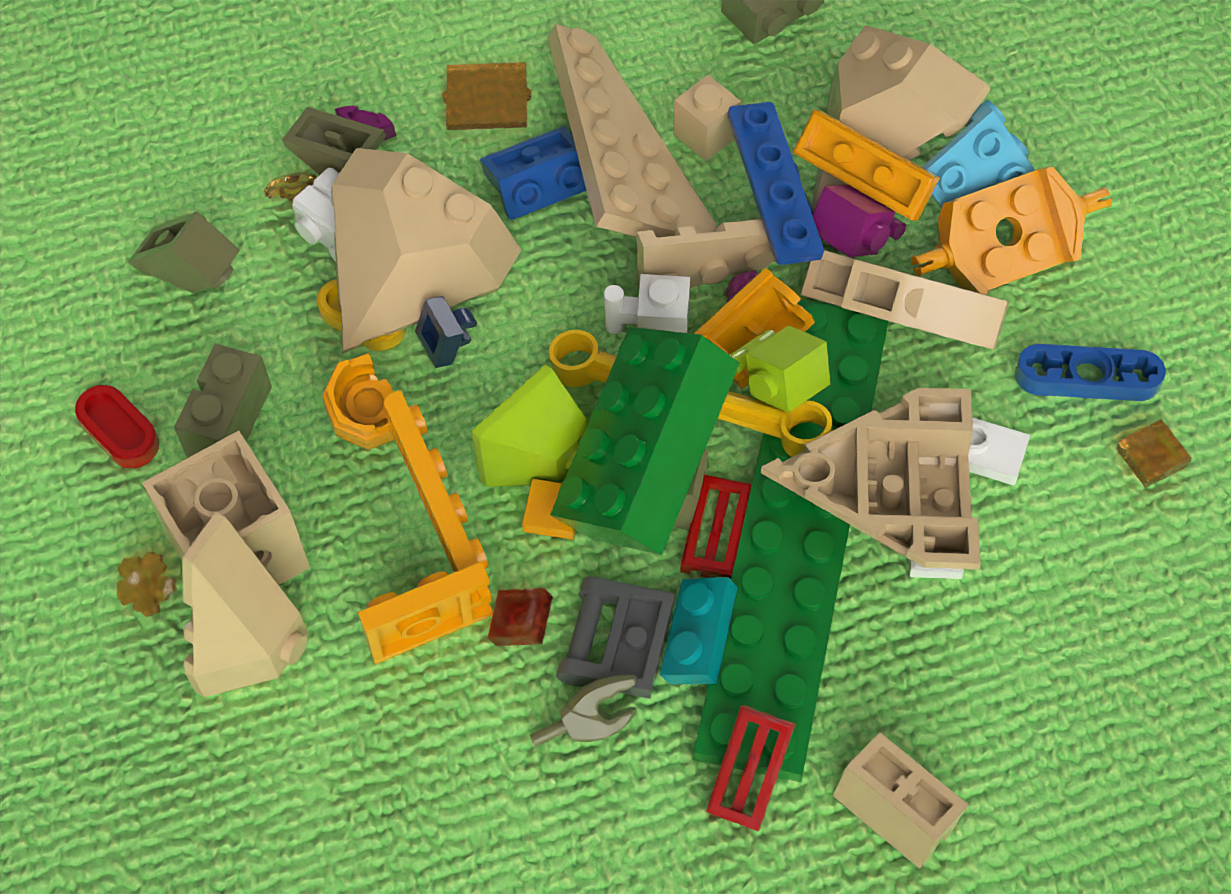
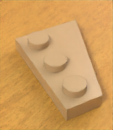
(705, 256)

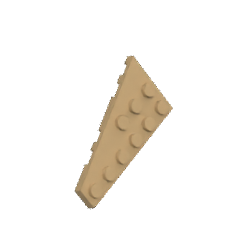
(622, 158)

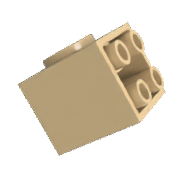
(233, 483)

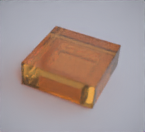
(1153, 453)

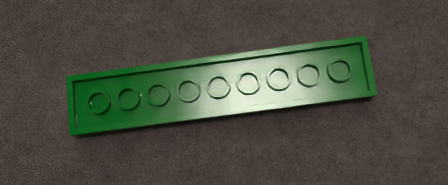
(790, 568)

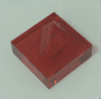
(520, 617)

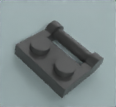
(634, 637)

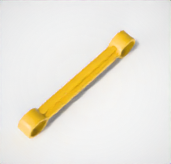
(736, 407)

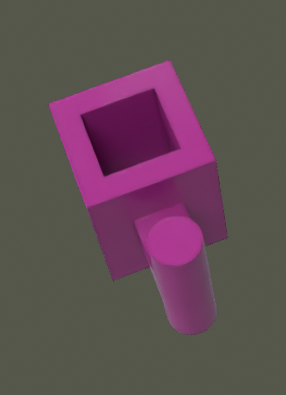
(855, 221)

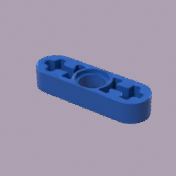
(1106, 359)

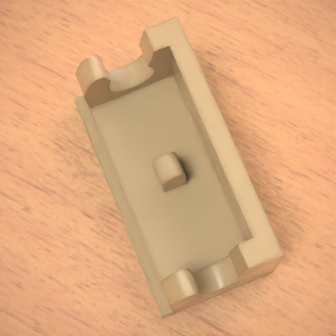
(899, 799)

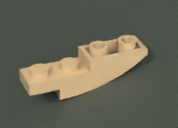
(906, 299)

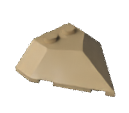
(899, 94)
(407, 240)
(898, 477)

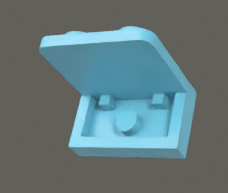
(978, 156)

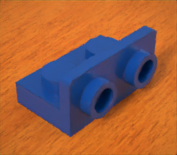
(535, 172)

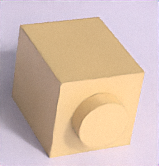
(703, 119)

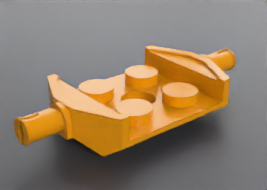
(1045, 223)

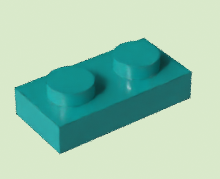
(699, 631)

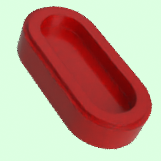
(117, 426)

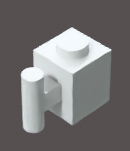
(660, 305)

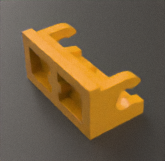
(758, 307)

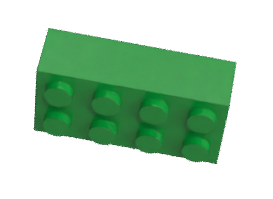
(645, 438)

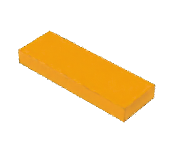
(866, 165)

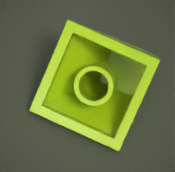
(530, 434)

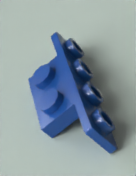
(775, 183)

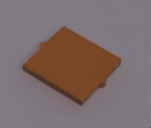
(486, 96)

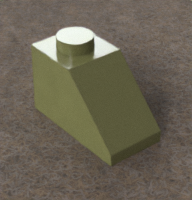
(186, 254)

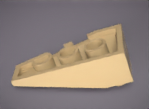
(241, 618)

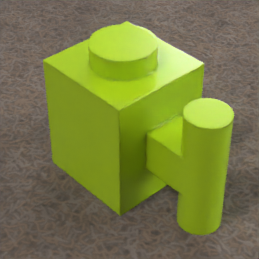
(784, 367)

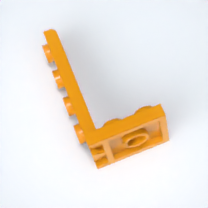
(441, 600)

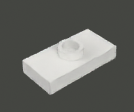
(996, 451)

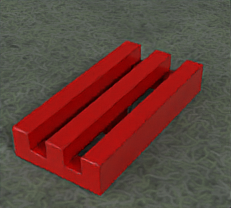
(708, 565)
(766, 722)

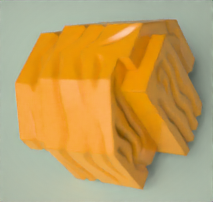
(356, 403)

